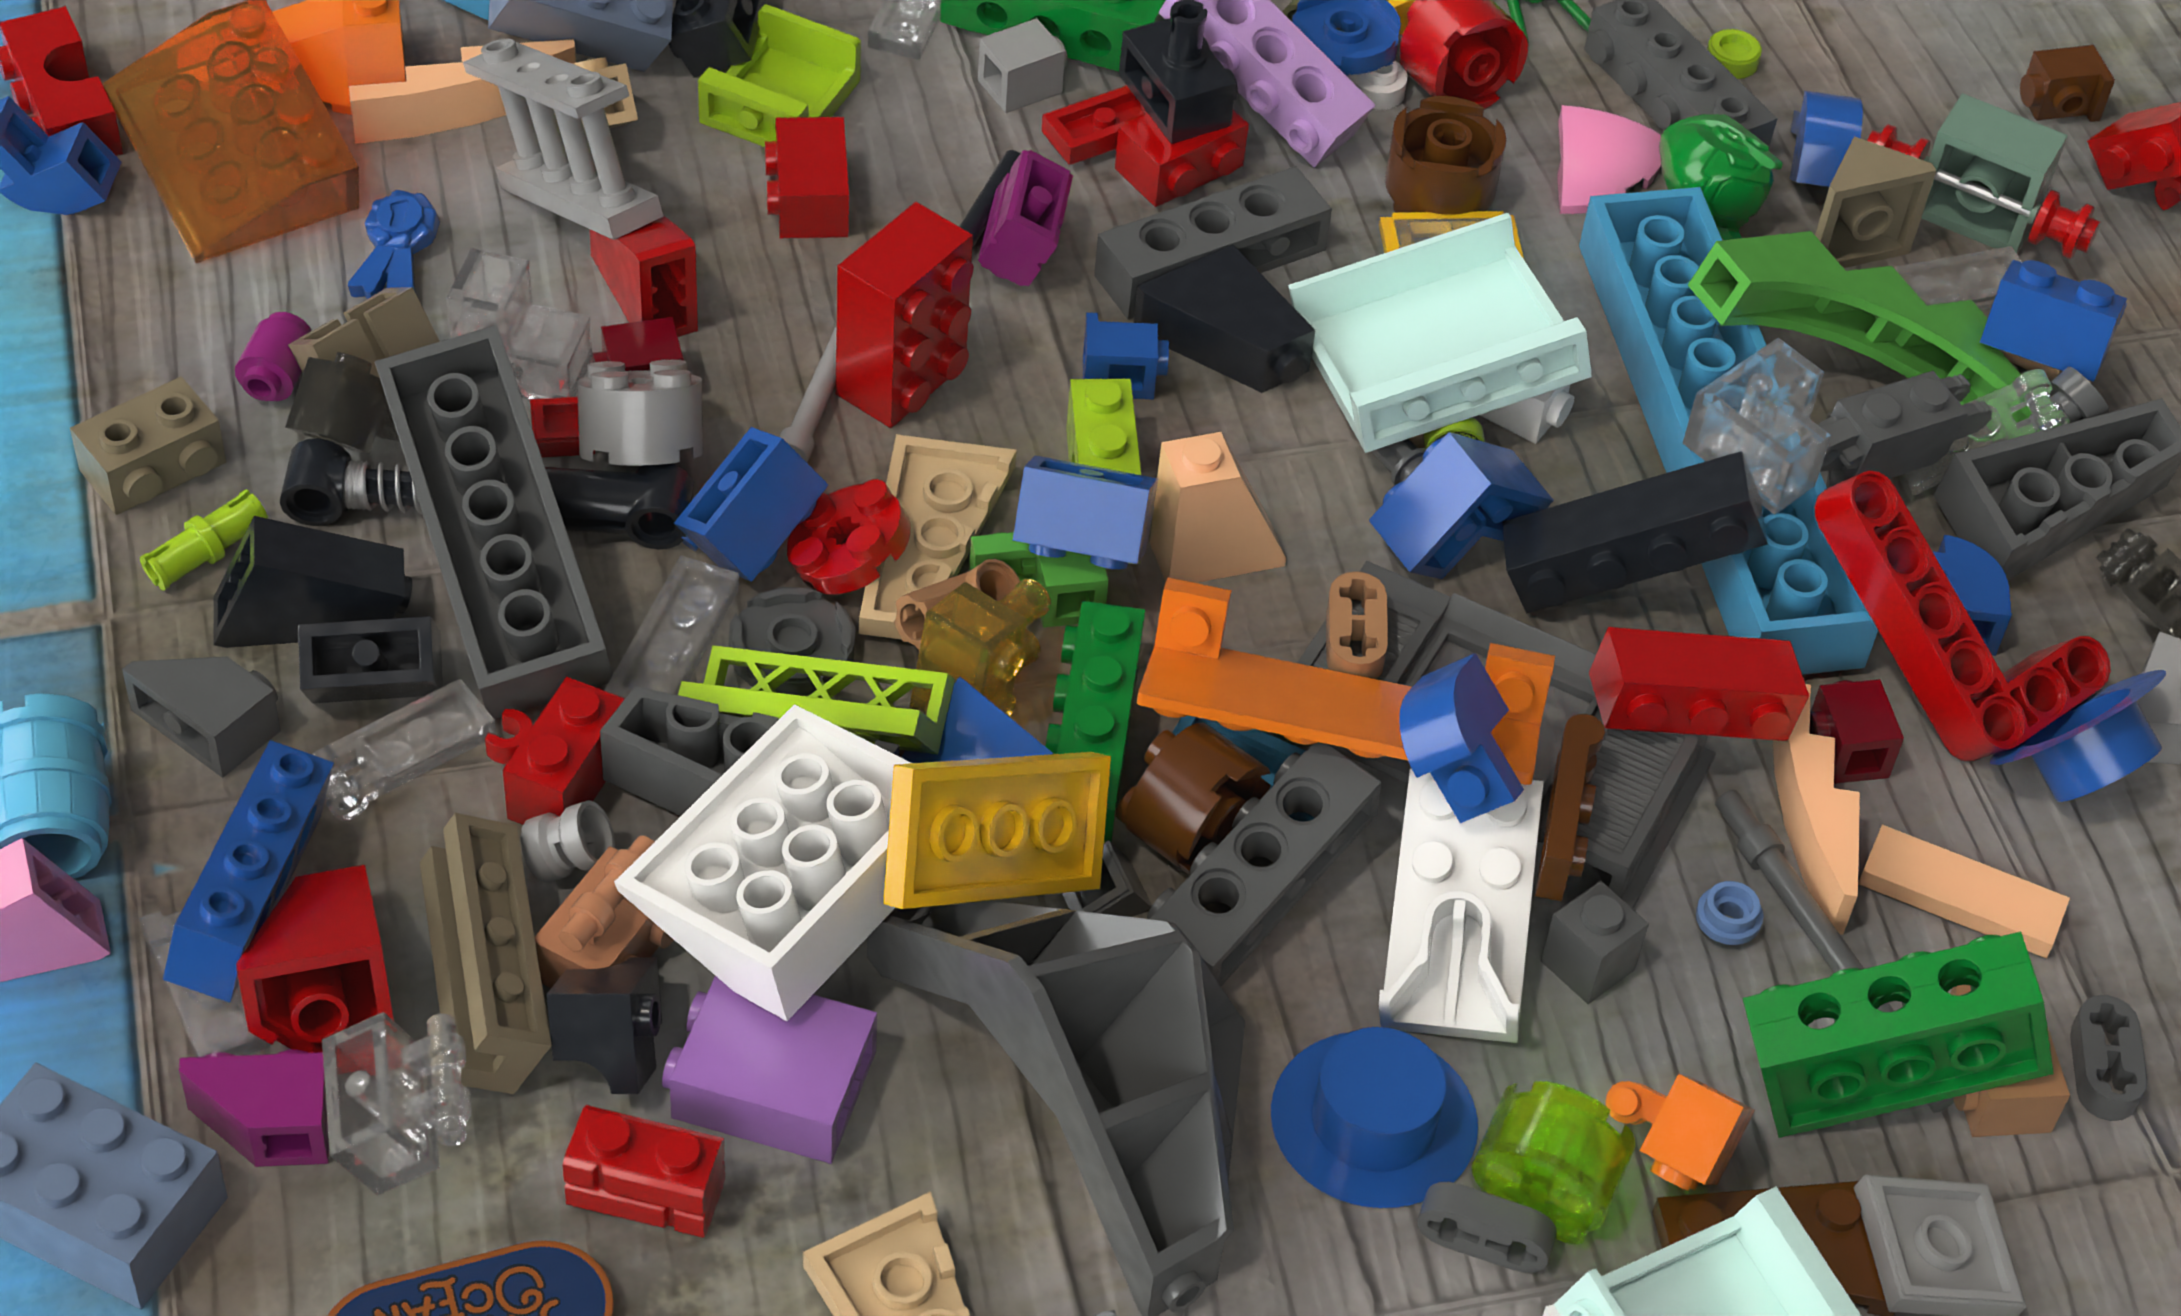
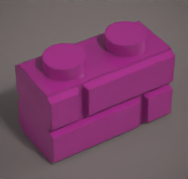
(1025, 218)

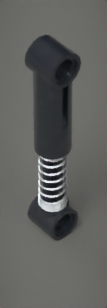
(640, 504)

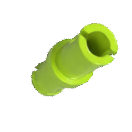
(202, 540)

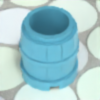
(55, 780)

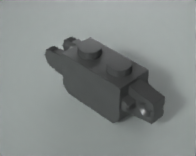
(1901, 425)

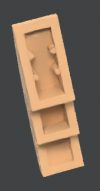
(434, 98)
(1819, 819)

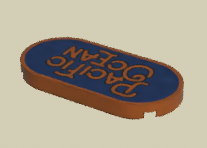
(508, 1281)

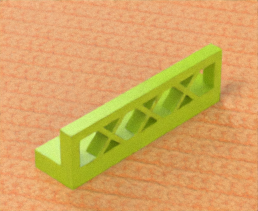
(869, 721)

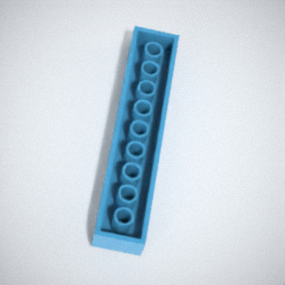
(1640, 262)

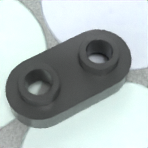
(2077, 395)

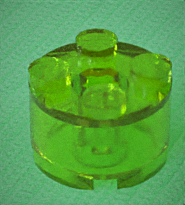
(1554, 1156)

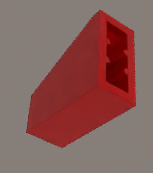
(651, 273)

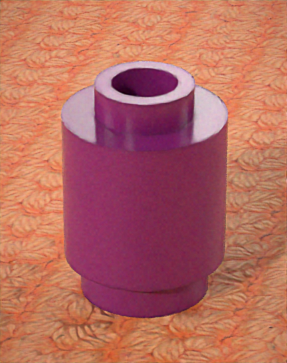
(267, 363)

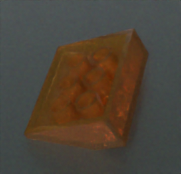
(234, 132)

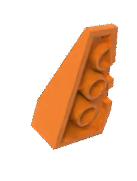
(346, 44)

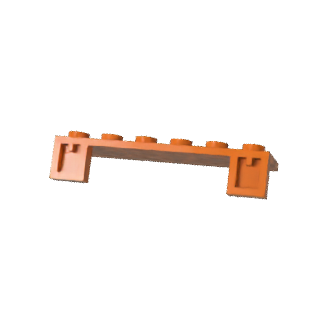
(1309, 703)

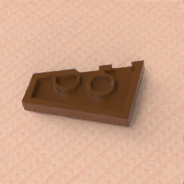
(1825, 1211)

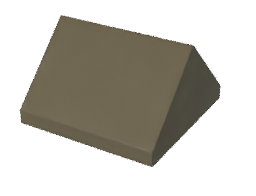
(1874, 204)

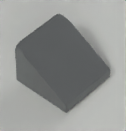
(1119, 888)

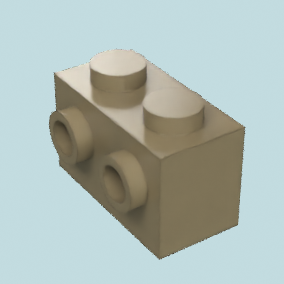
(155, 447)

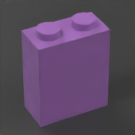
(771, 1076)

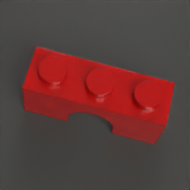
(53, 77)

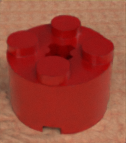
(1462, 48)

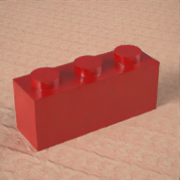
(1698, 684)

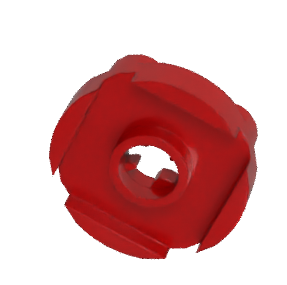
(874, 530)

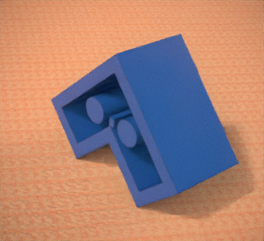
(1453, 501)

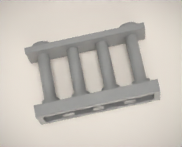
(534, 95)

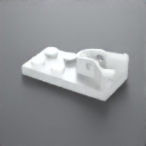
(1461, 916)

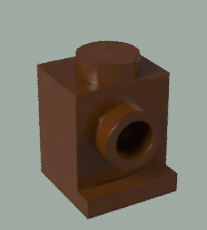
(2066, 83)

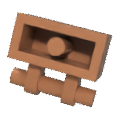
(597, 923)

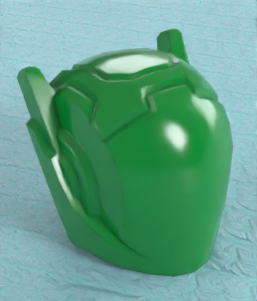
(1724, 162)

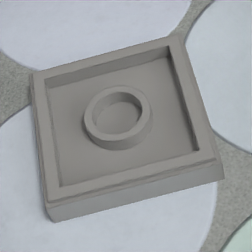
(1938, 1247)

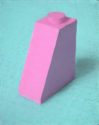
(45, 916)

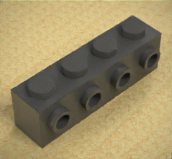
(1669, 67)

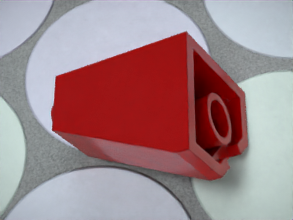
(315, 962)

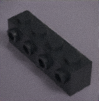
(714, 33)
(1634, 532)

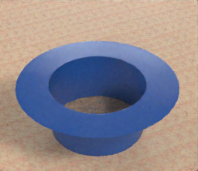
(2093, 740)
(1374, 1117)

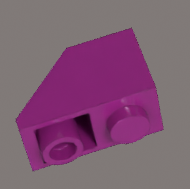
(262, 1104)

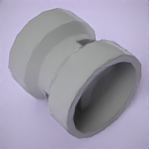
(560, 843)

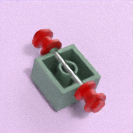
(1997, 179)

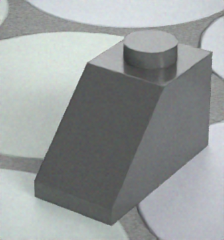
(205, 707)

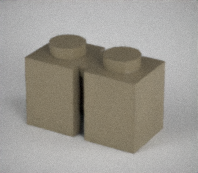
(374, 330)

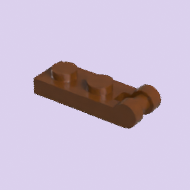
(1569, 804)

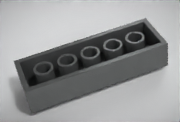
(493, 521)

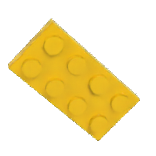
(996, 828)

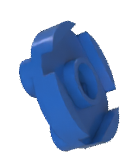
(1368, 35)

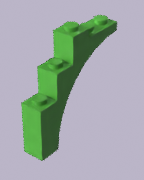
(1801, 287)

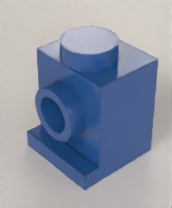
(1125, 352)

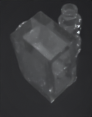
(384, 1100)

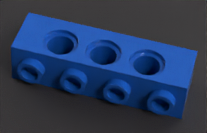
(248, 869)

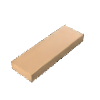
(1963, 890)

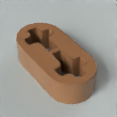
(1344, 626)

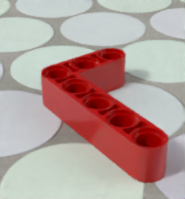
(1933, 636)

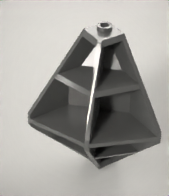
(1125, 1050)

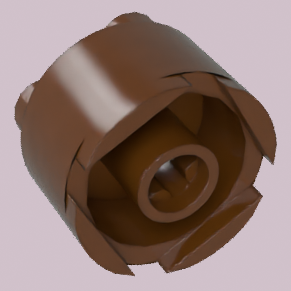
(1444, 158)
(1190, 792)

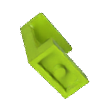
(793, 72)

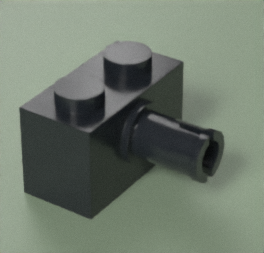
(1178, 74)

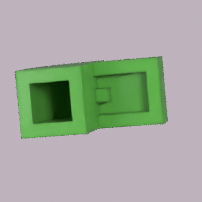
(1065, 578)

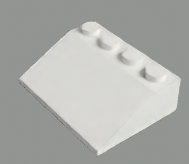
(776, 862)

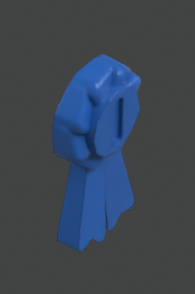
(398, 229)

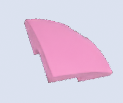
(1602, 156)

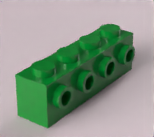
(1099, 689)

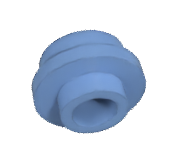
(1733, 900)

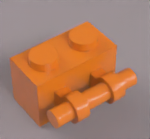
(1691, 1128)

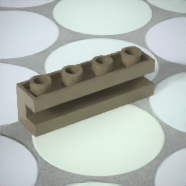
(486, 951)

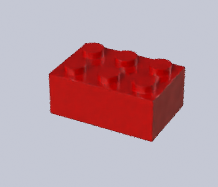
(903, 314)

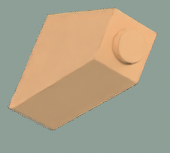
(1208, 514)

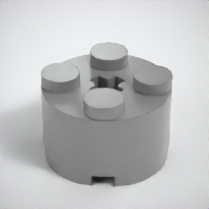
(640, 413)

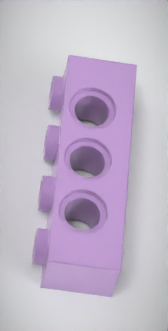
(1284, 75)

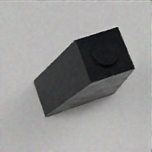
(1228, 320)
(304, 576)

